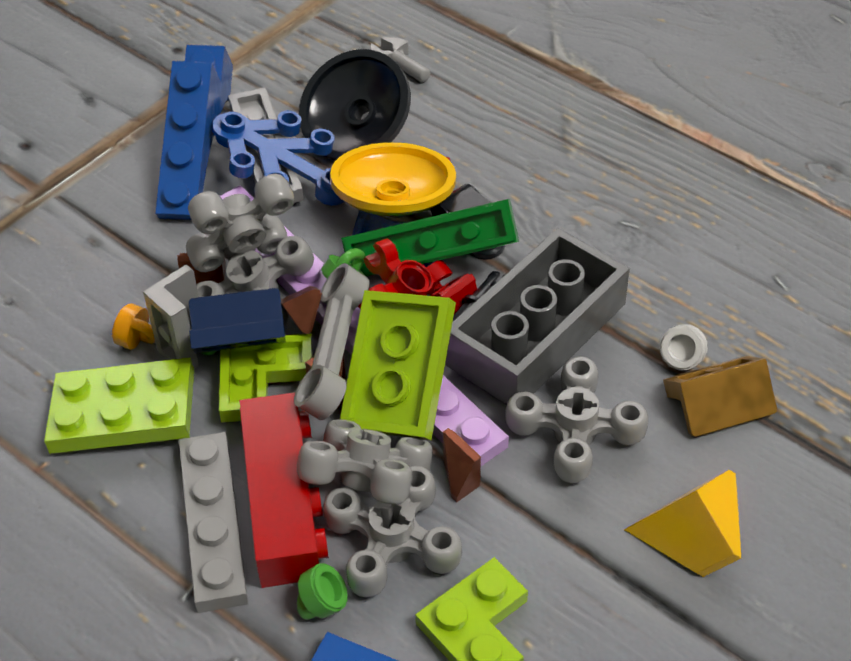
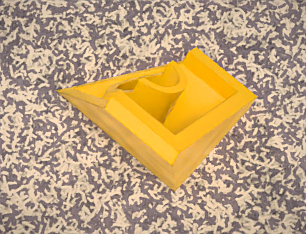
(697, 527)

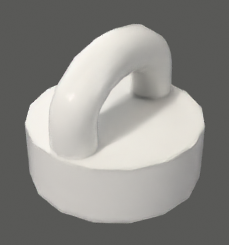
(683, 347)

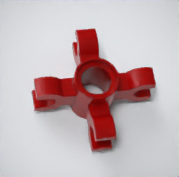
(404, 276)

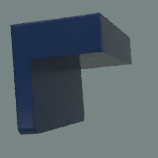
(236, 320)

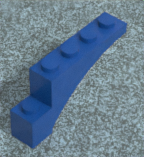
(194, 100)

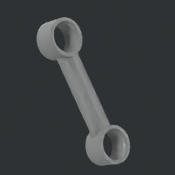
(321, 387)

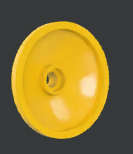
(393, 178)

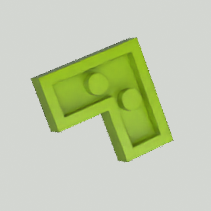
(250, 369)
(466, 616)

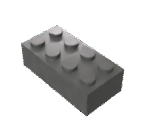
(537, 316)

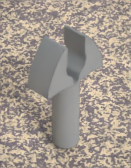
(397, 50)

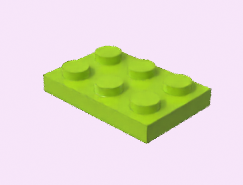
(398, 363)
(120, 405)

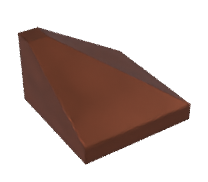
(461, 465)

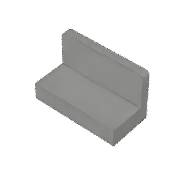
(170, 313)

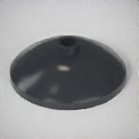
(348, 89)

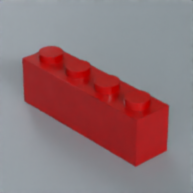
(279, 500)

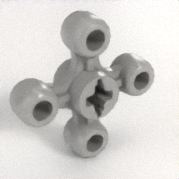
(238, 222)
(252, 272)
(576, 419)
(364, 460)
(391, 533)

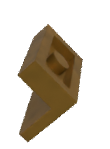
(723, 394)

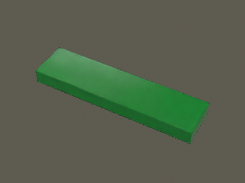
(443, 234)

